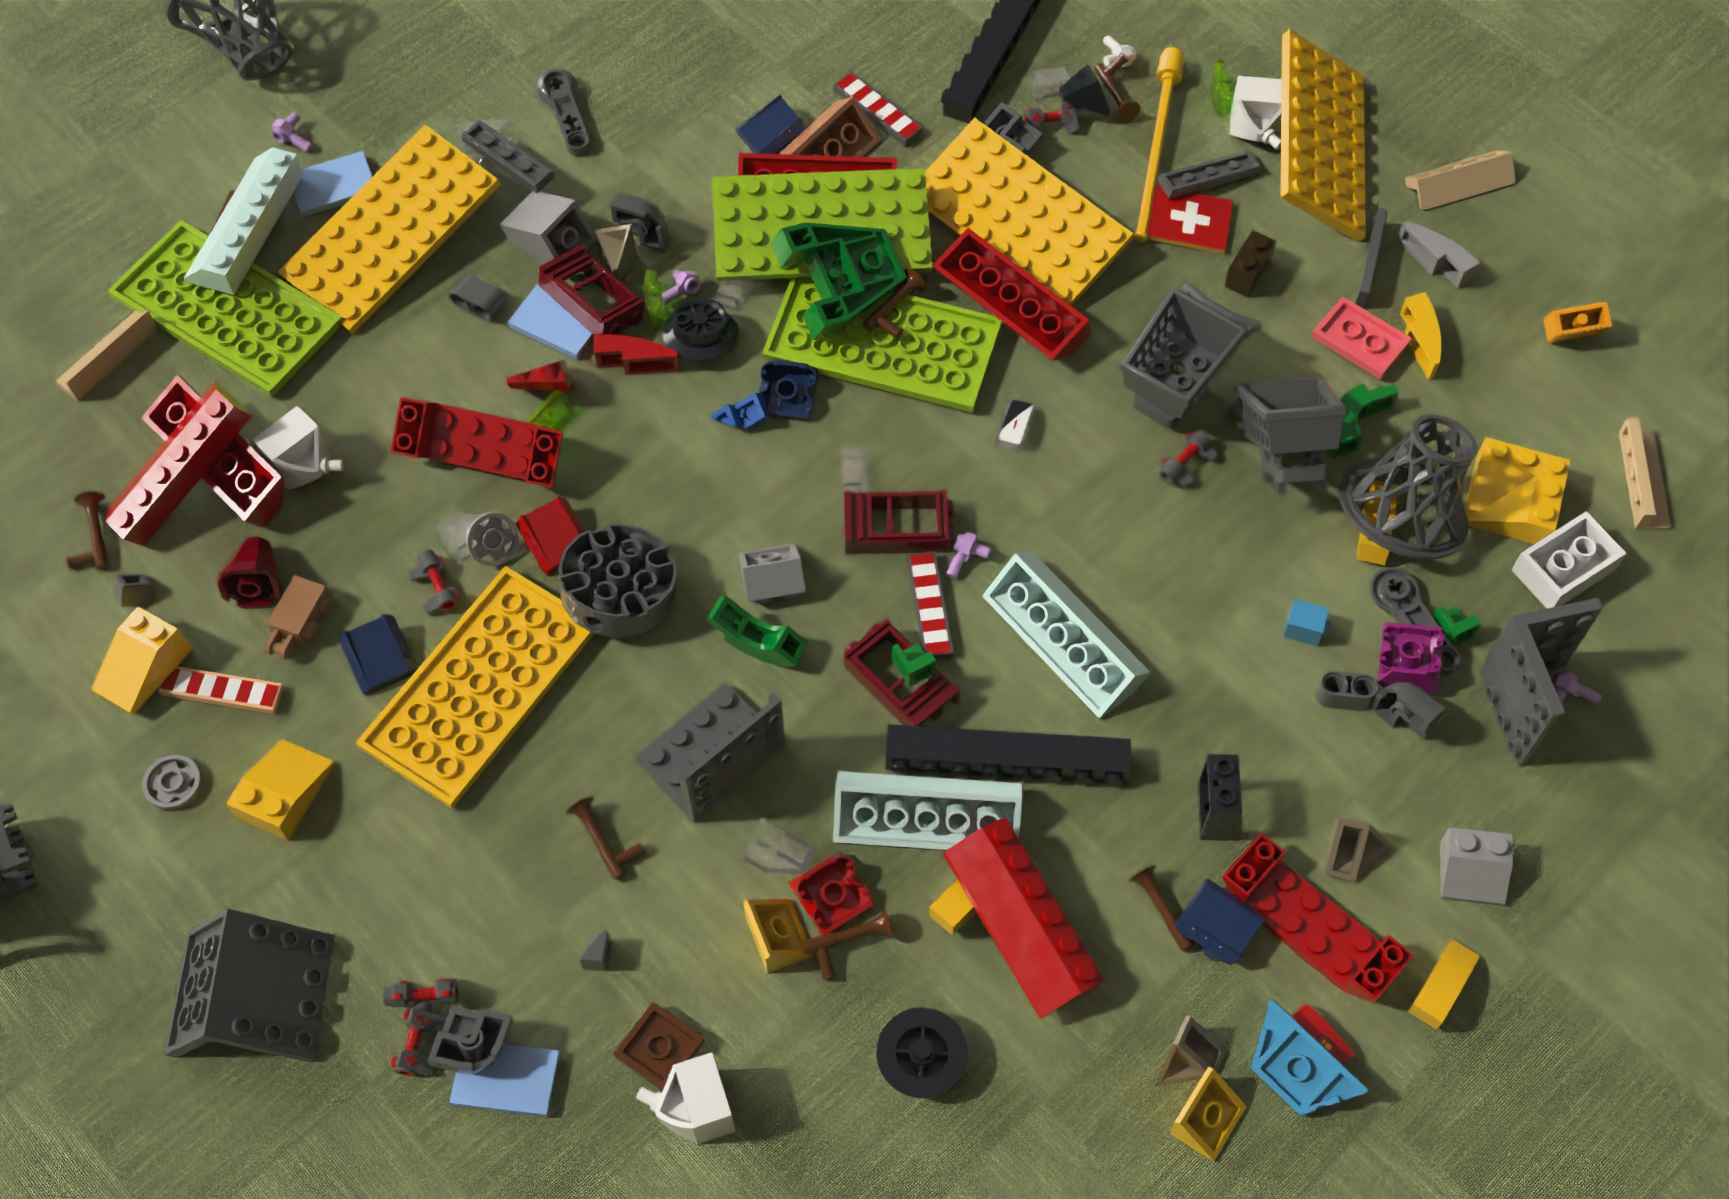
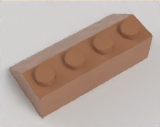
(836, 132)

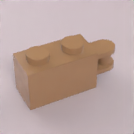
(297, 616)

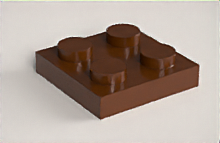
(657, 1045)

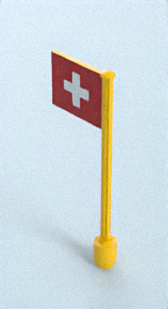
(1186, 220)

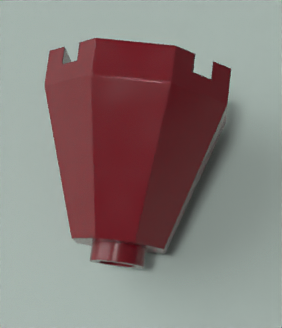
(251, 575)

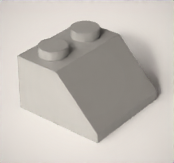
(772, 573)
(1475, 866)

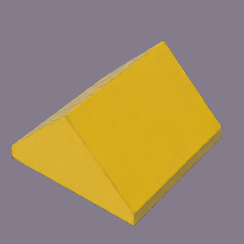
(776, 932)
(1208, 1115)

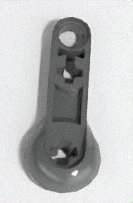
(564, 107)
(1407, 606)

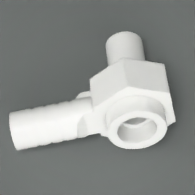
(1116, 49)

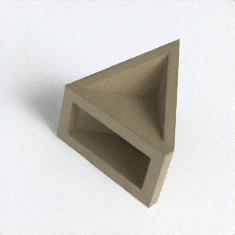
(617, 249)
(1353, 848)
(1191, 1054)

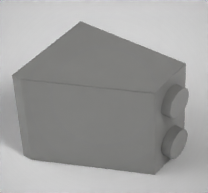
(547, 226)

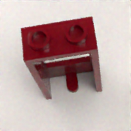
(614, 321)
(858, 522)
(919, 706)

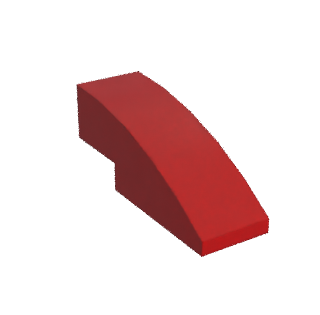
(634, 354)

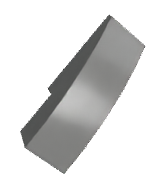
(1438, 253)

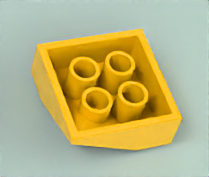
(1516, 491)

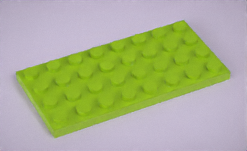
(756, 207)
(256, 333)
(934, 360)

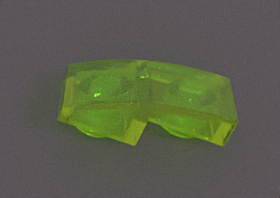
(1220, 88)
(653, 298)

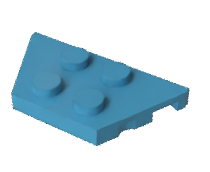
(1300, 1066)

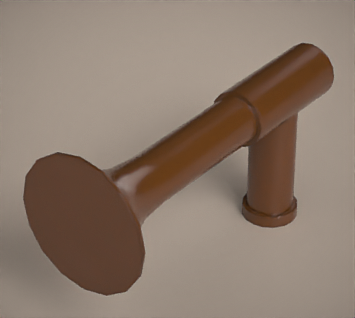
(1127, 110)
(912, 282)
(90, 502)
(613, 862)
(1146, 880)
(820, 944)

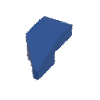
(745, 414)

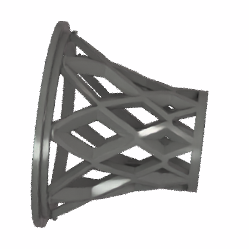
(231, 43)
(1449, 475)

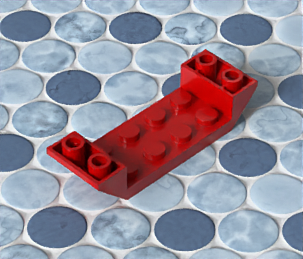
(477, 440)
(1314, 924)

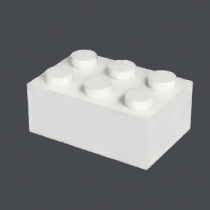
(1568, 561)

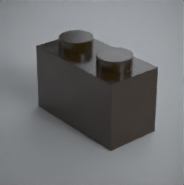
(1250, 263)

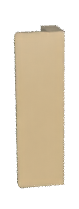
(1463, 179)
(107, 354)
(1644, 477)

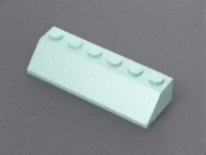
(246, 222)
(1065, 633)
(919, 809)

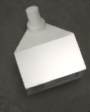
(1257, 110)
(296, 449)
(692, 1101)

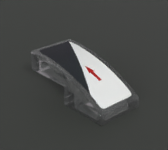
(1015, 424)

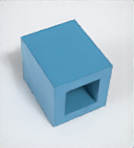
(1307, 622)

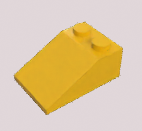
(139, 660)
(280, 788)

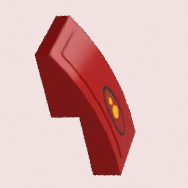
(1323, 1032)

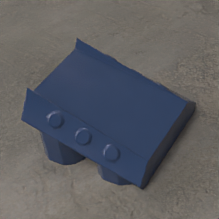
(771, 127)
(788, 389)
(378, 654)
(1219, 922)

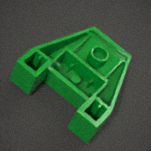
(848, 267)

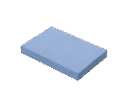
(331, 183)
(550, 324)
(516, 1082)

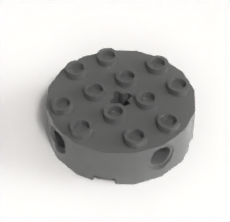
(617, 580)

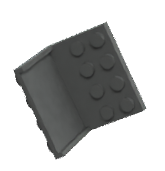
(1518, 673)
(713, 750)
(251, 986)

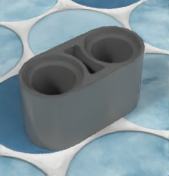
(477, 297)
(1346, 686)

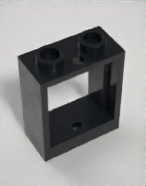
(1221, 791)

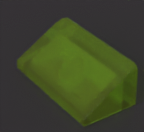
(553, 412)

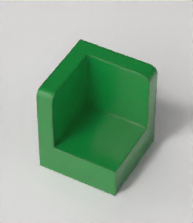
(1455, 625)
(913, 663)

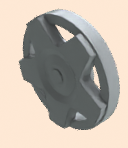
(491, 538)
(172, 782)

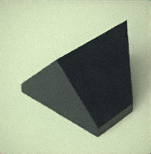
(1085, 92)

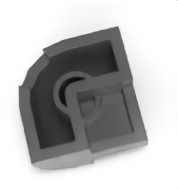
(1014, 129)
(645, 218)
(1410, 705)
(470, 1040)

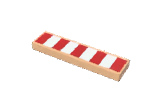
(222, 690)

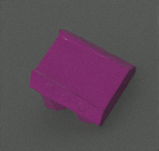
(1411, 655)

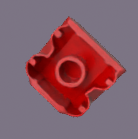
(547, 378)
(549, 532)
(832, 893)

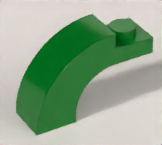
(1359, 404)
(754, 637)

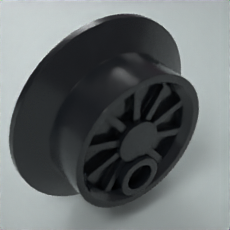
(700, 330)
(922, 1052)

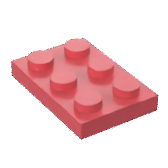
(1361, 337)

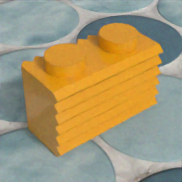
(1577, 322)

